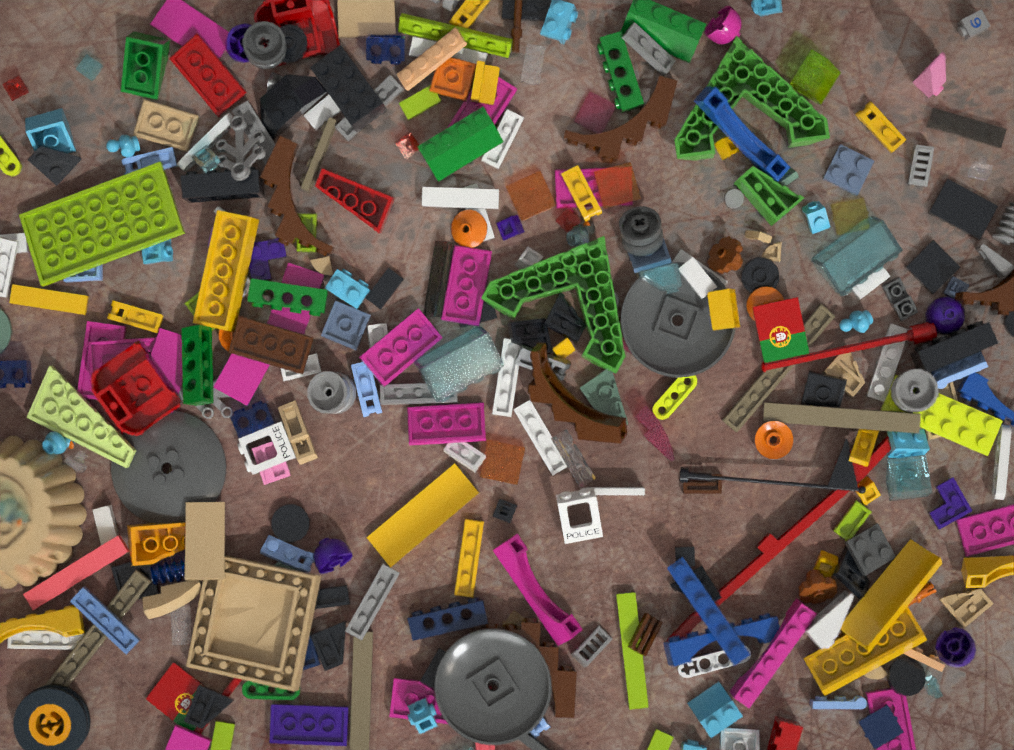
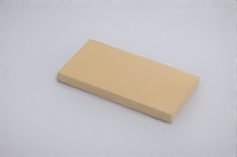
(205, 541)

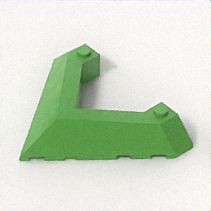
(747, 76)
(582, 269)

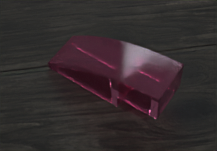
(655, 432)

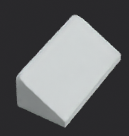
(105, 523)

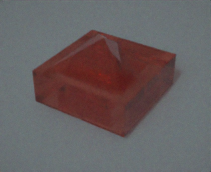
(15, 87)
(407, 145)
(568, 220)

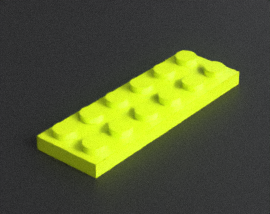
(955, 422)

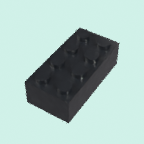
(348, 88)
(220, 186)
(957, 346)

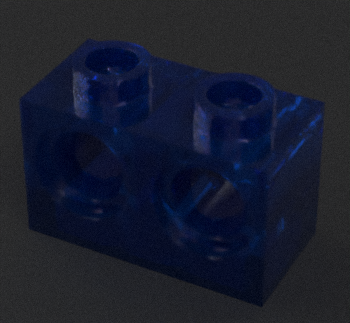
(386, 43)
(10, 369)
(254, 423)

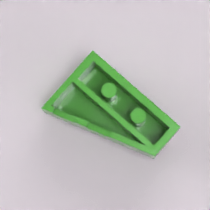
(767, 195)

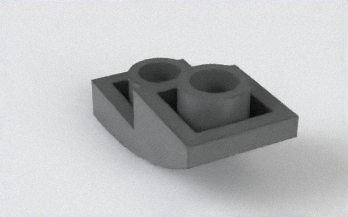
(899, 298)

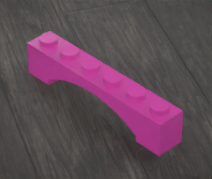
(515, 561)
(756, 678)

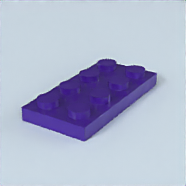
(309, 724)

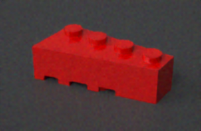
(362, 201)
(784, 734)

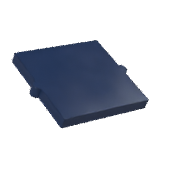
(880, 726)

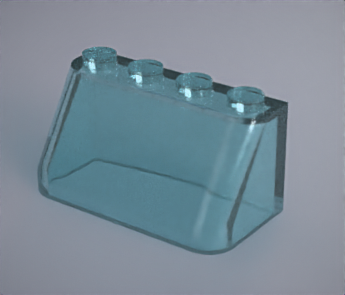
(857, 255)
(459, 363)

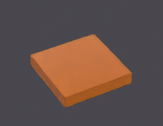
(453, 79)

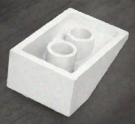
(829, 621)
(739, 739)

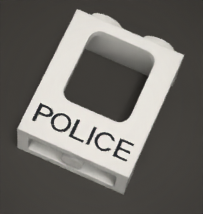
(280, 440)
(582, 531)

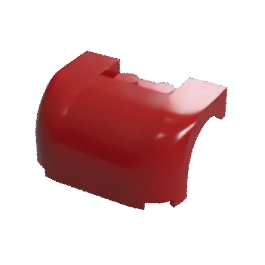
(311, 16)
(133, 391)

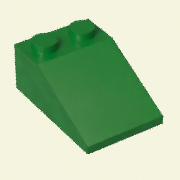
(144, 64)

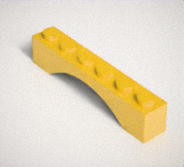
(981, 571)
(64, 622)

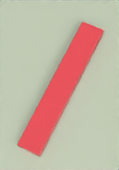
(76, 572)

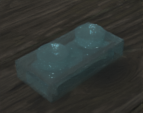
(206, 159)

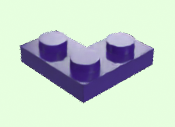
(261, 254)
(954, 504)

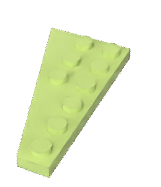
(70, 414)

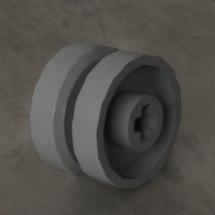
(260, 34)
(641, 231)

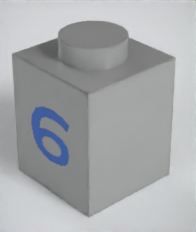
(973, 25)

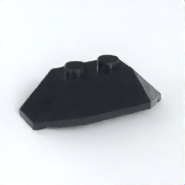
(288, 101)

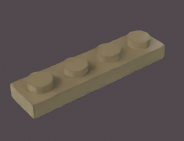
(321, 146)

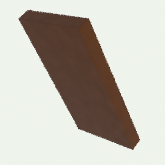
(271, 345)

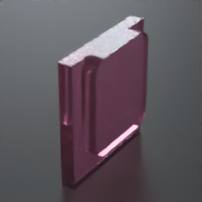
(595, 113)

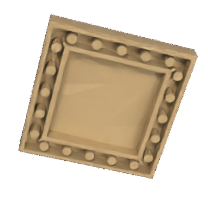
(255, 623)

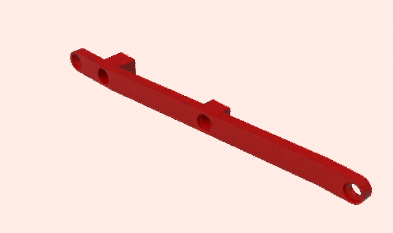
(770, 546)

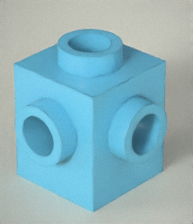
(422, 715)

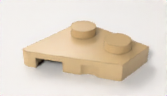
(845, 367)
(966, 605)

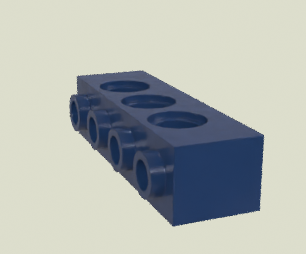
(420, 631)

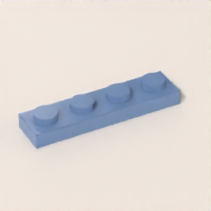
(105, 620)

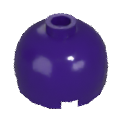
(234, 43)
(946, 315)
(330, 554)
(955, 647)

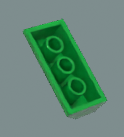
(669, 28)
(460, 144)

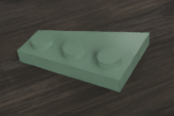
(604, 394)

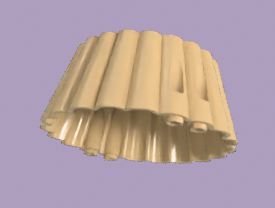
(54, 510)

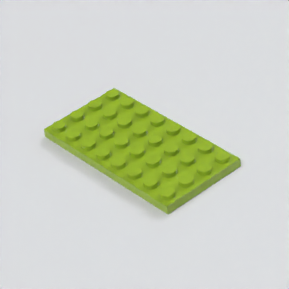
(101, 224)

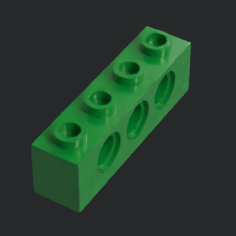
(614, 42)
(258, 287)
(197, 365)

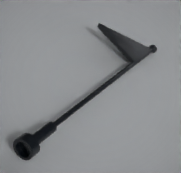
(842, 477)

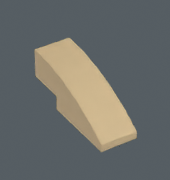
(297, 432)
(171, 598)

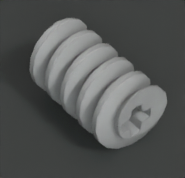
(1006, 231)

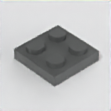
(870, 549)

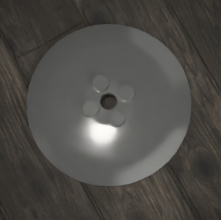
(661, 344)
(196, 469)
(496, 714)

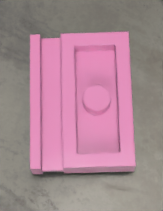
(264, 453)

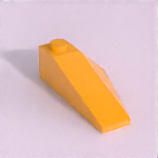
(155, 541)

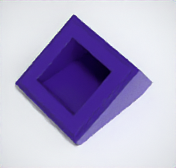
(510, 227)

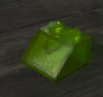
(815, 77)

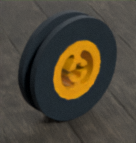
(54, 702)

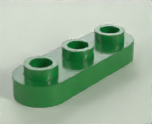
(263, 692)

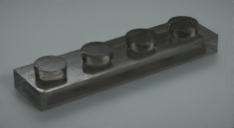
(966, 128)
(438, 279)

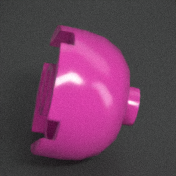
(724, 27)

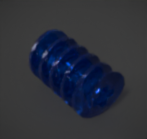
(167, 571)

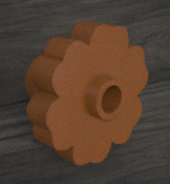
(725, 255)
(817, 588)

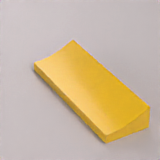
(226, 271)
(422, 515)
(890, 595)
(849, 660)

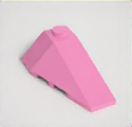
(933, 77)

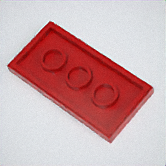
(208, 75)

